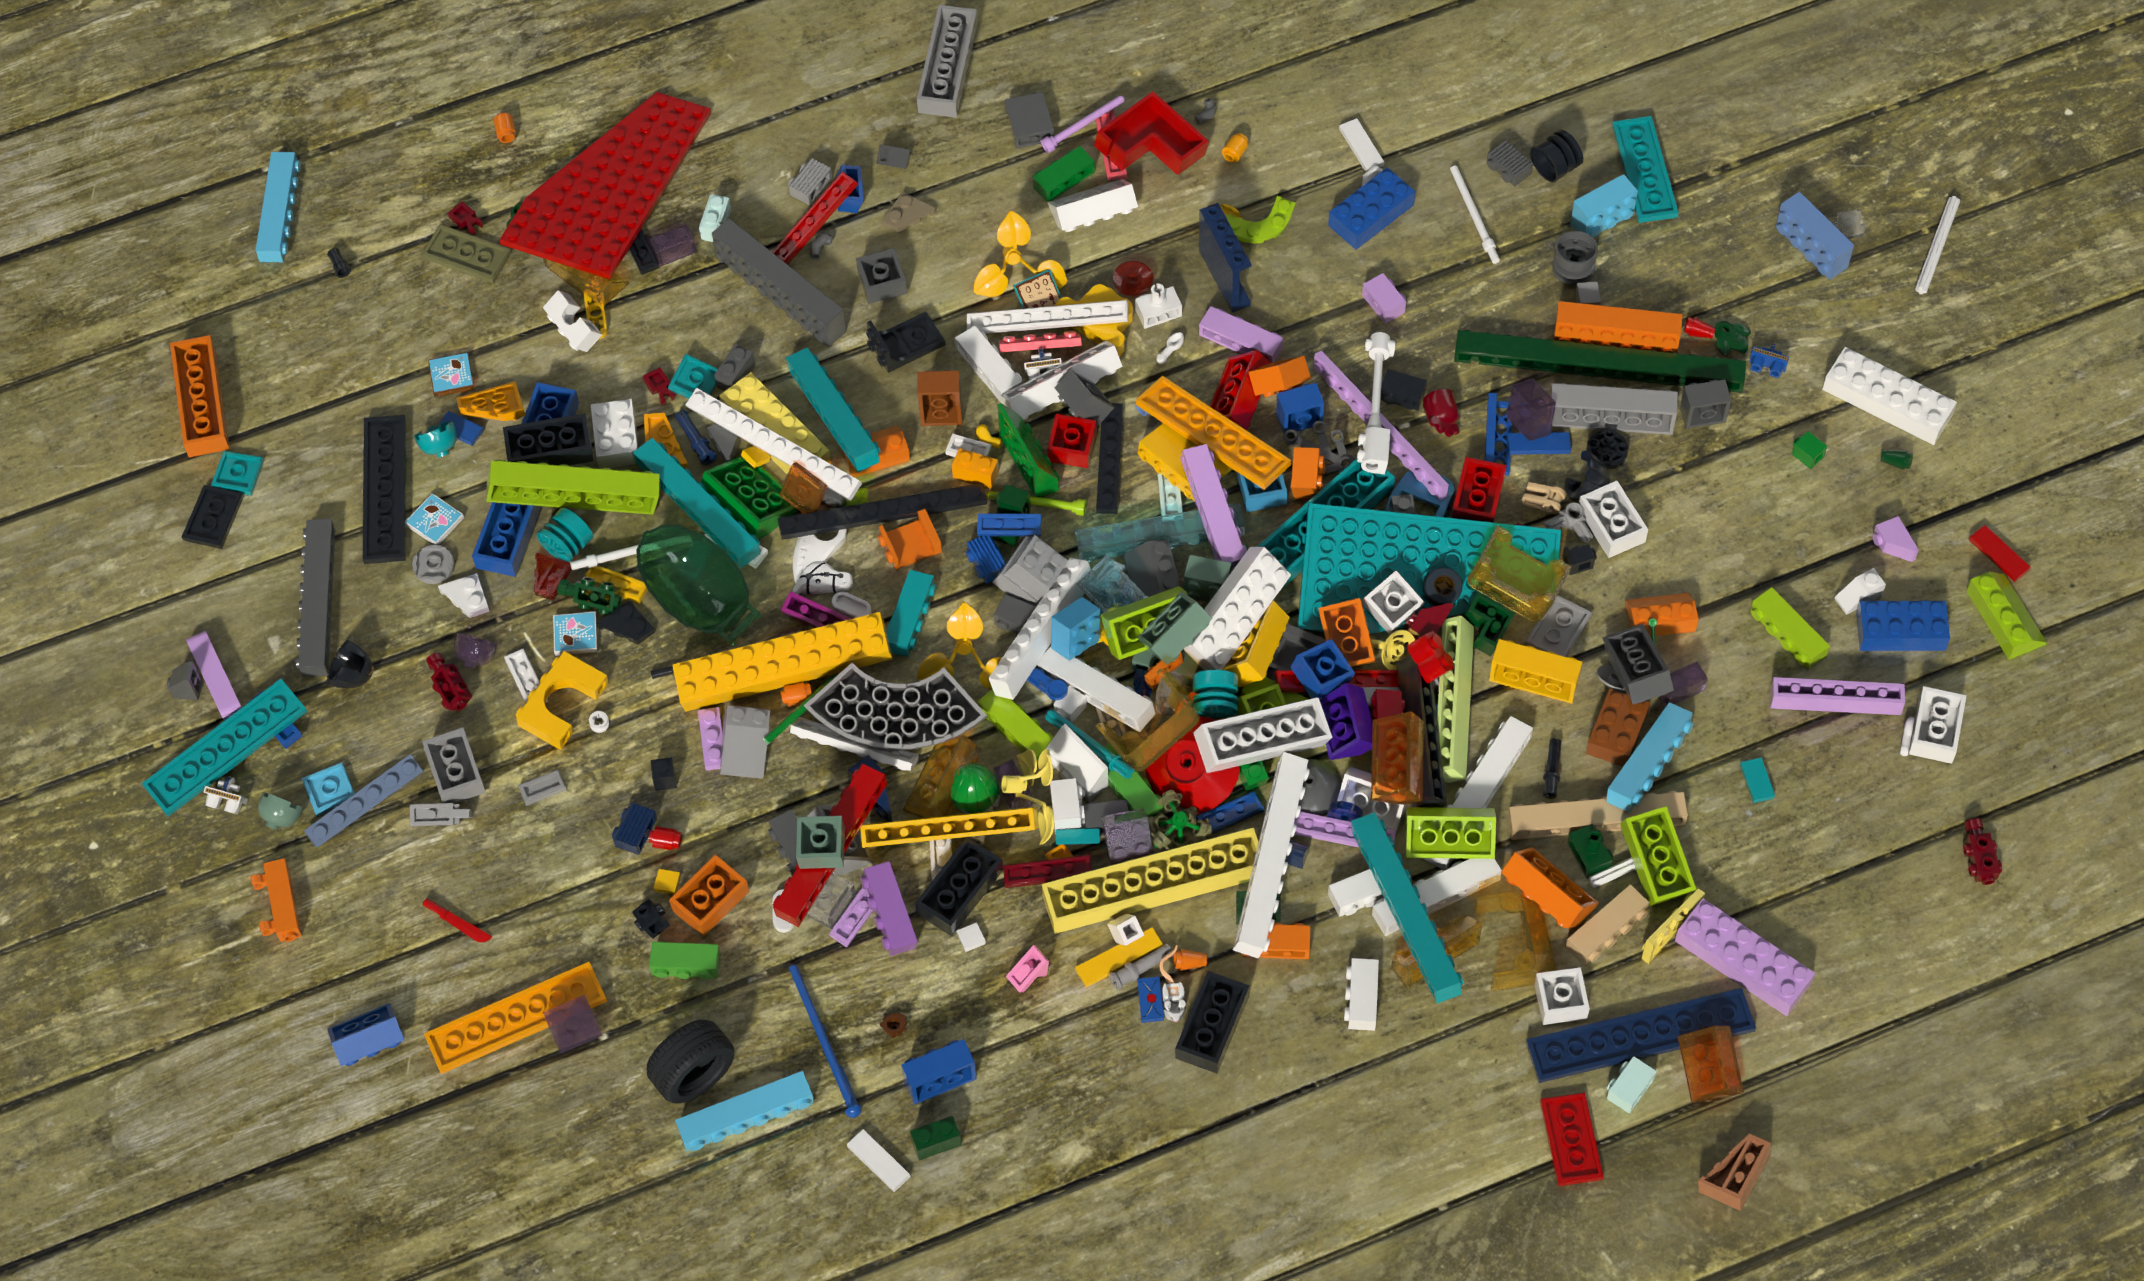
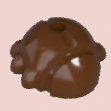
(894, 1021)

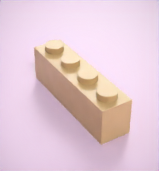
(1607, 925)

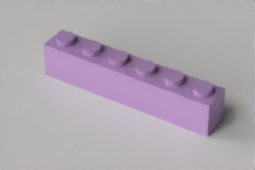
(1212, 504)
(1837, 696)

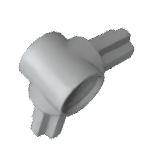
(1567, 521)

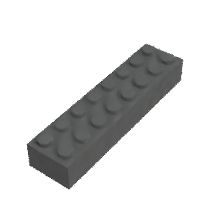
(778, 283)

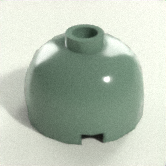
(278, 811)

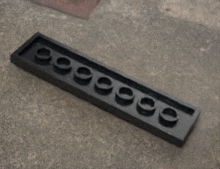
(384, 489)

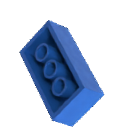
(1371, 208)
(1903, 626)

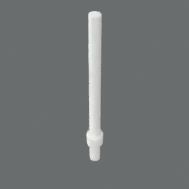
(1488, 243)
(592, 560)

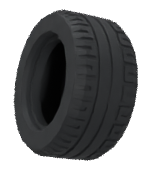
(690, 1061)

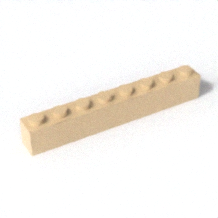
(1566, 816)

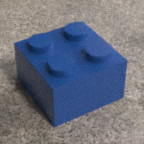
(1299, 407)
(1322, 669)

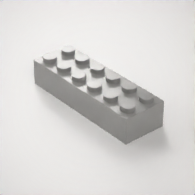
(947, 61)
(1614, 408)

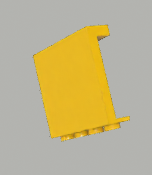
(1163, 452)

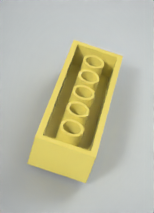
(759, 404)

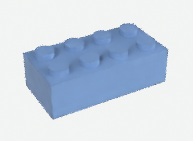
(1814, 235)

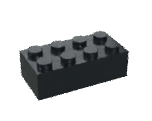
(550, 441)
(959, 886)
(1212, 1022)

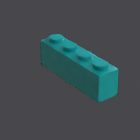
(909, 612)

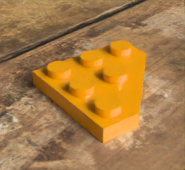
(493, 403)

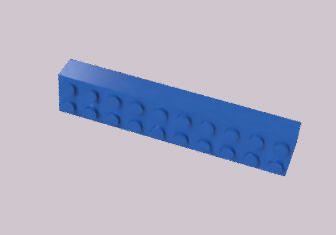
(511, 525)

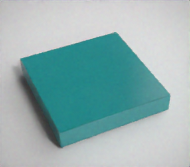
(691, 375)
(238, 472)

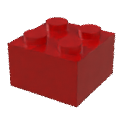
(1072, 441)

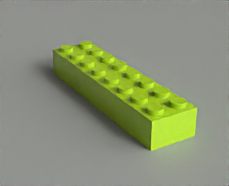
(572, 487)

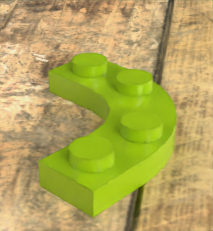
(1266, 229)

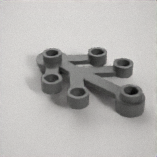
(1324, 449)

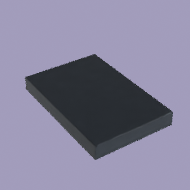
(212, 517)

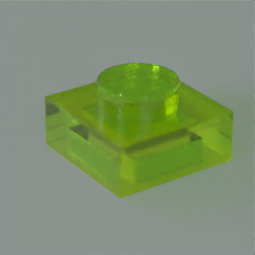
(859, 498)

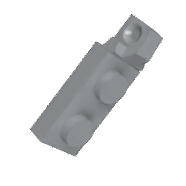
(437, 814)

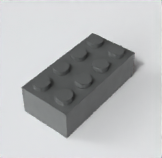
(1638, 664)

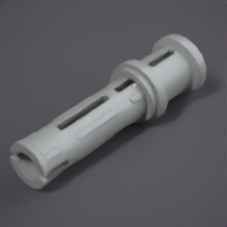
(1131, 971)

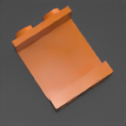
(910, 542)

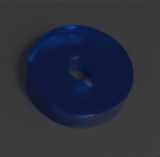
(1344, 811)

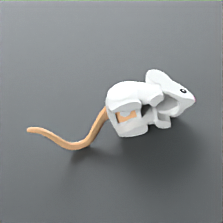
(1172, 994)

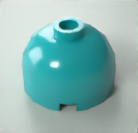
(437, 439)

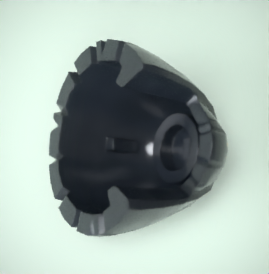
(1595, 478)
(350, 667)

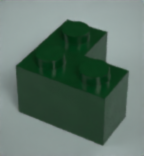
(1012, 501)
(1492, 621)

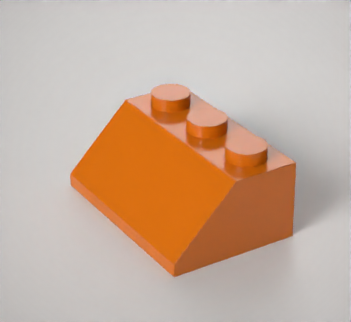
(892, 447)
(1673, 613)

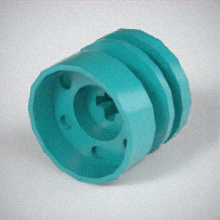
(564, 535)
(1215, 693)

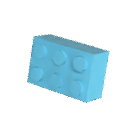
(1604, 206)

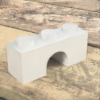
(561, 311)

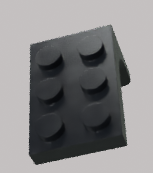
(904, 341)

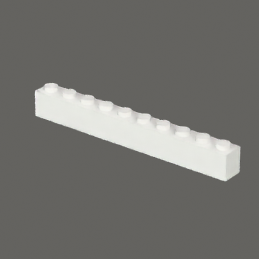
(1271, 855)

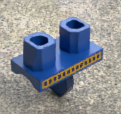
(1768, 358)

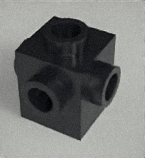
(650, 918)

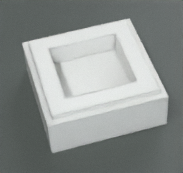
(971, 937)

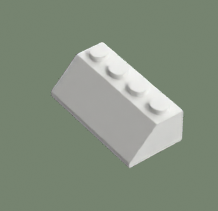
(1093, 205)

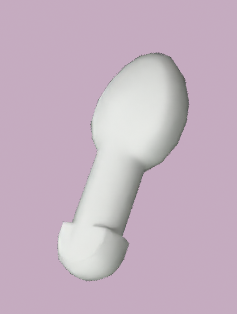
(1173, 343)
(1907, 735)

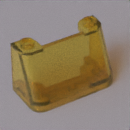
(1516, 577)

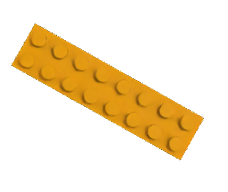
(1207, 426)
(510, 1018)

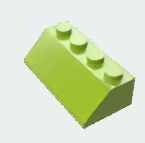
(2005, 614)
(1450, 833)

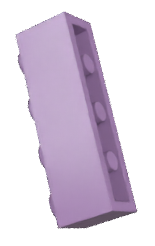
(1239, 334)

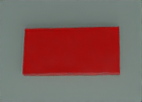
(1571, 1139)

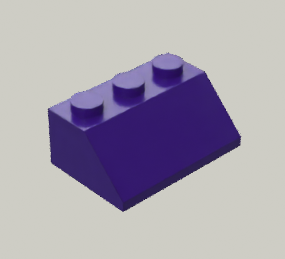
(1348, 722)

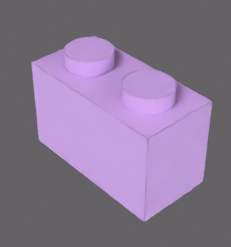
(1384, 298)

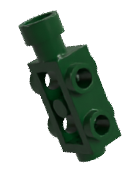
(596, 599)

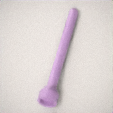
(1050, 143)

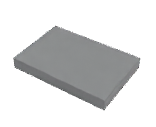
(1559, 627)

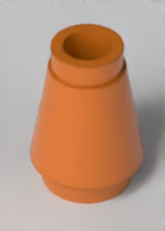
(1189, 959)

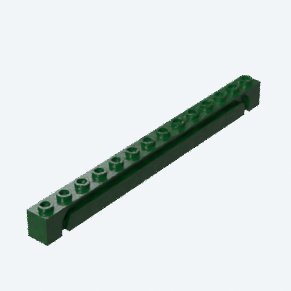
(1597, 360)

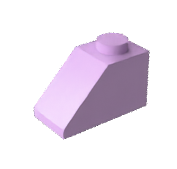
(1895, 540)

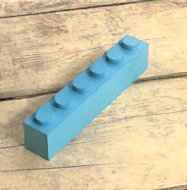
(277, 207)
(1649, 757)
(744, 1111)

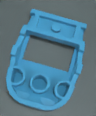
(1411, 485)

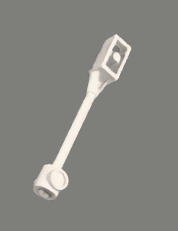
(1375, 438)

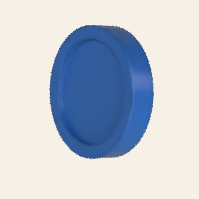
(1056, 690)

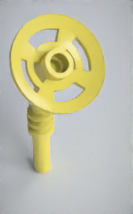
(1393, 648)

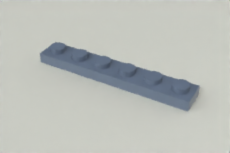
(363, 801)

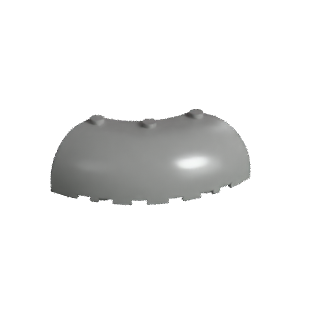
(895, 713)

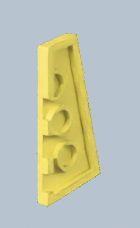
(1670, 927)

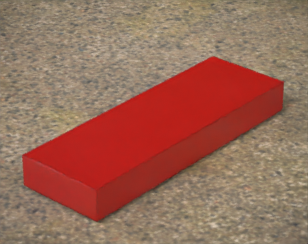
(1999, 553)

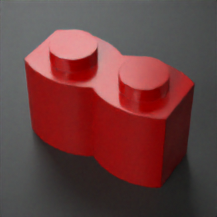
(1430, 656)

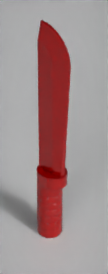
(462, 925)

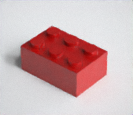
(1479, 490)

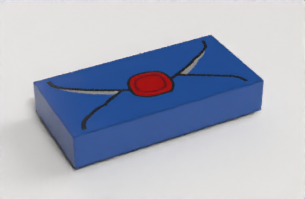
(1150, 999)

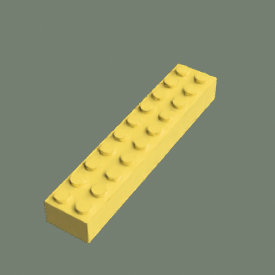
(1150, 881)

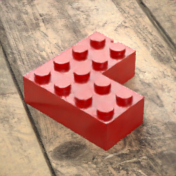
(1153, 128)

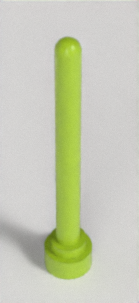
(1077, 506)

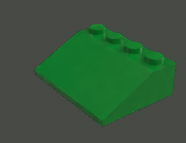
(1027, 453)
(749, 495)

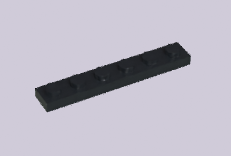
(1109, 461)

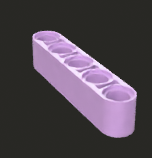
(214, 674)

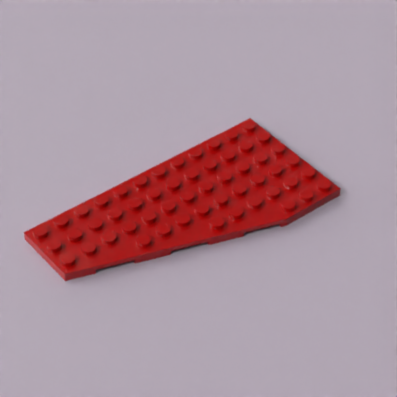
(605, 194)

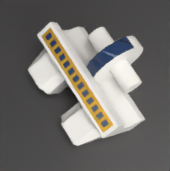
(1033, 368)
(233, 801)

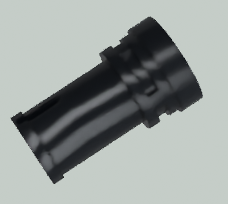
(340, 266)

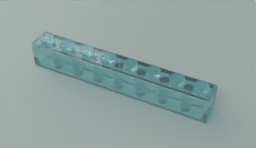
(1123, 537)

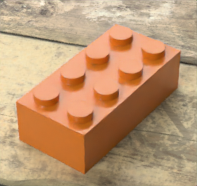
(1549, 888)

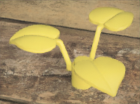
(1018, 784)

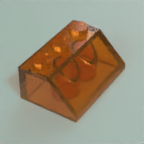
(1710, 1064)

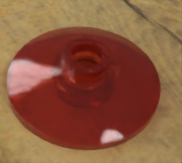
(1136, 272)

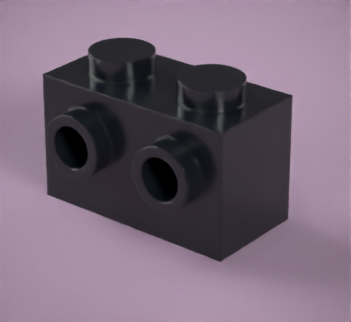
(1403, 390)

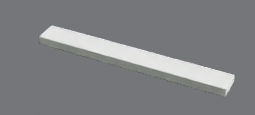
(1049, 317)

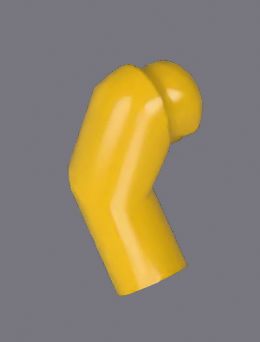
(984, 436)

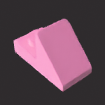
(1030, 967)

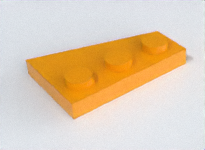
(659, 429)

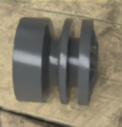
(1574, 258)

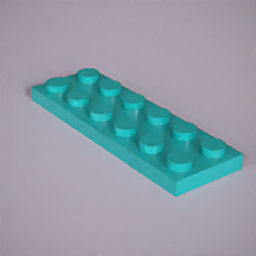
(1645, 168)

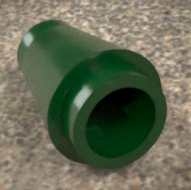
(1898, 458)

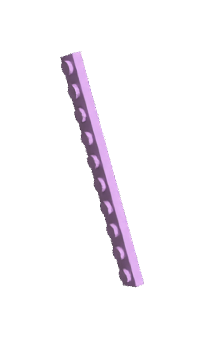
(1398, 444)

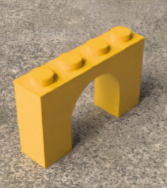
(565, 673)

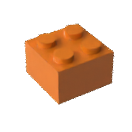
(1279, 376)
(1306, 473)

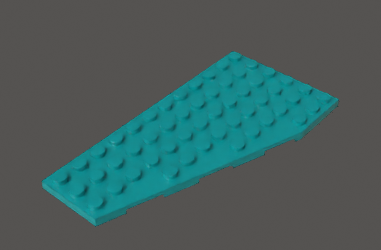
(1358, 549)

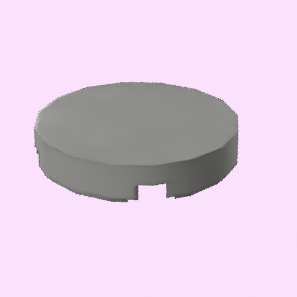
(433, 564)

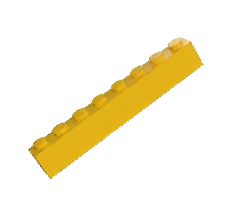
(949, 827)

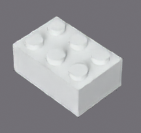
(614, 433)
(1613, 519)
(1937, 724)

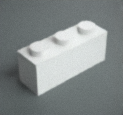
(1354, 893)
(1362, 994)

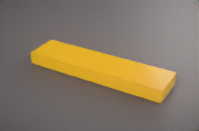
(1115, 958)

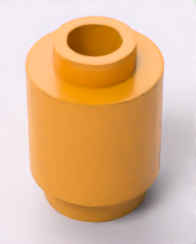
(1235, 147)

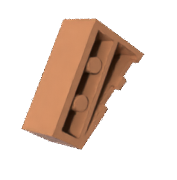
(1737, 1173)

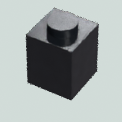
(663, 774)

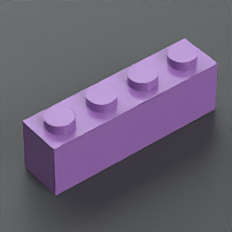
(889, 909)

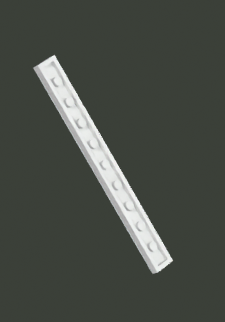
(772, 443)

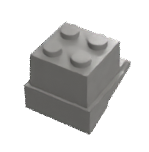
(1030, 571)

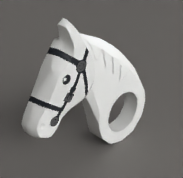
(810, 568)

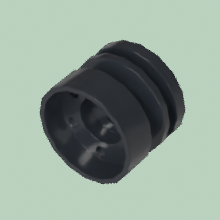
(1556, 155)

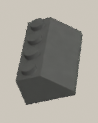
(1152, 567)

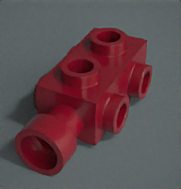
(448, 683)
(1980, 854)

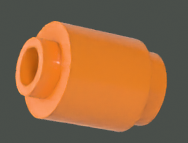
(504, 127)
(795, 693)

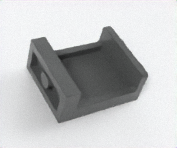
(1029, 119)
(1293, 643)

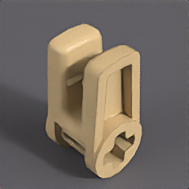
(1543, 497)

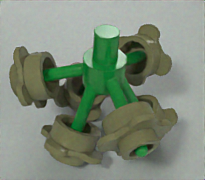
(1180, 819)

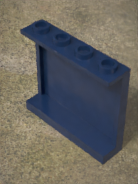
(1223, 255)

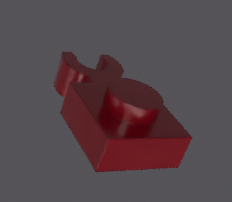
(464, 216)
(658, 383)

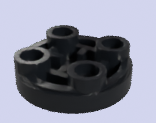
(1608, 447)

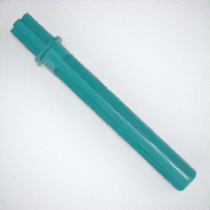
(1111, 760)

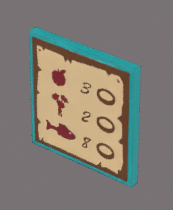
(1038, 291)

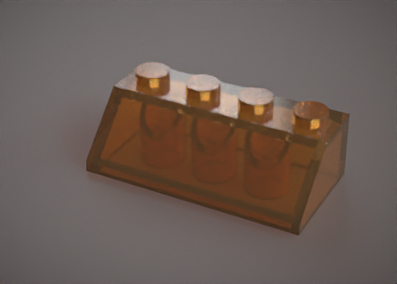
(1397, 759)

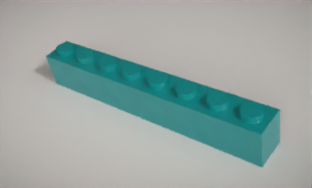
(833, 410)
(697, 503)

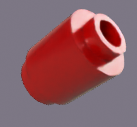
(665, 838)

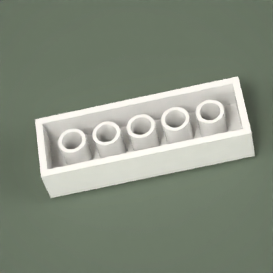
(1889, 395)
(1237, 607)
(1262, 735)

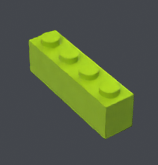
(1789, 628)
(1015, 724)

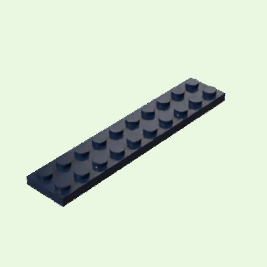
(1635, 1035)

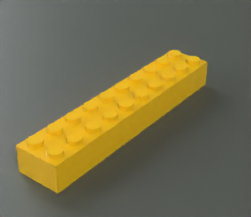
(781, 661)

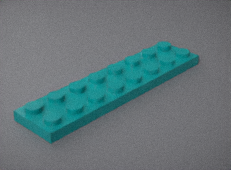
(224, 747)

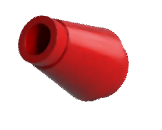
(1698, 328)

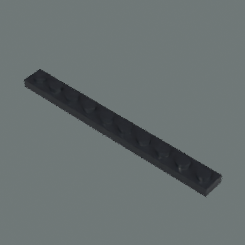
(881, 511)

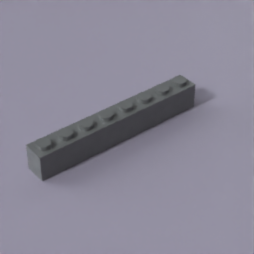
(316, 598)

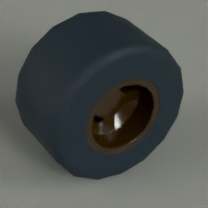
(1448, 583)

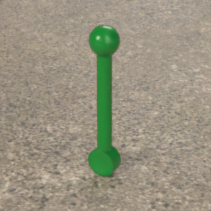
(1653, 622)

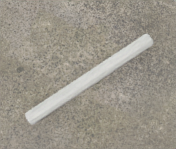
(1937, 245)

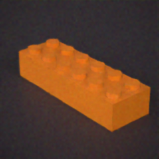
(1618, 327)
(199, 396)

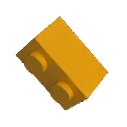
(975, 468)

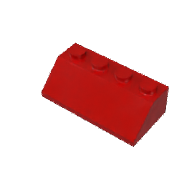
(1234, 392)

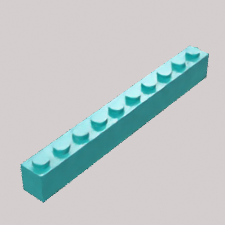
(1406, 908)

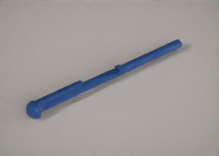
(853, 1108)

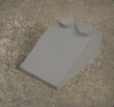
(742, 741)

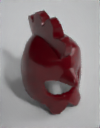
(1442, 411)

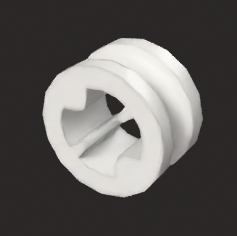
(596, 716)

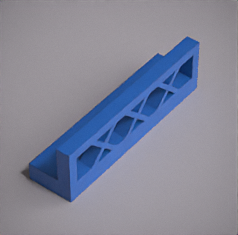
(1491, 433)

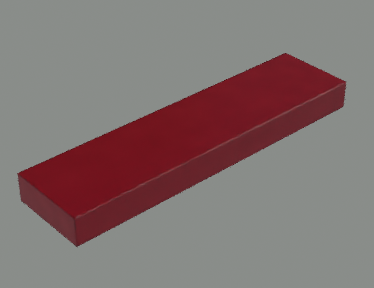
(1045, 871)

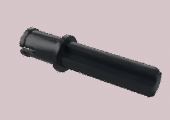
(1551, 776)

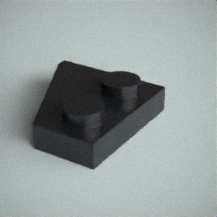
(627, 623)

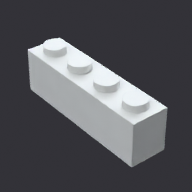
(987, 362)

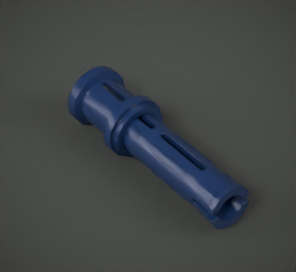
(699, 444)

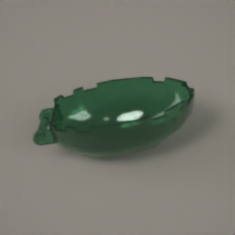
(695, 581)

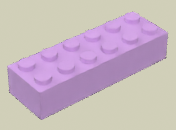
(1744, 957)

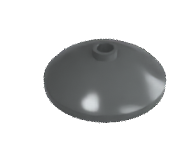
(1322, 790)

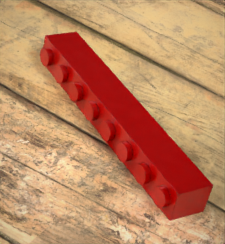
(854, 807)

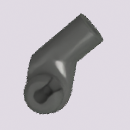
(1208, 112)
(816, 246)

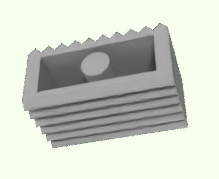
(810, 181)

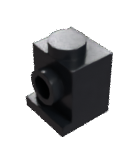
(1579, 558)

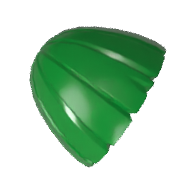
(974, 788)

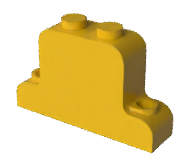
(1102, 332)

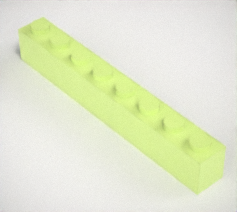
(1455, 698)

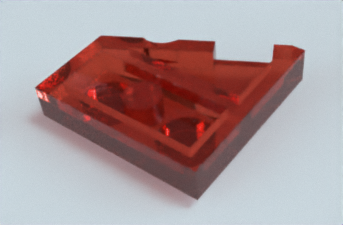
(548, 575)

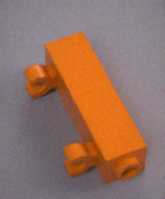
(282, 901)

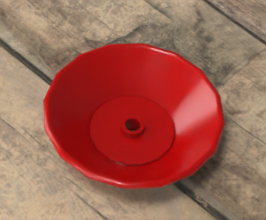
(1196, 785)

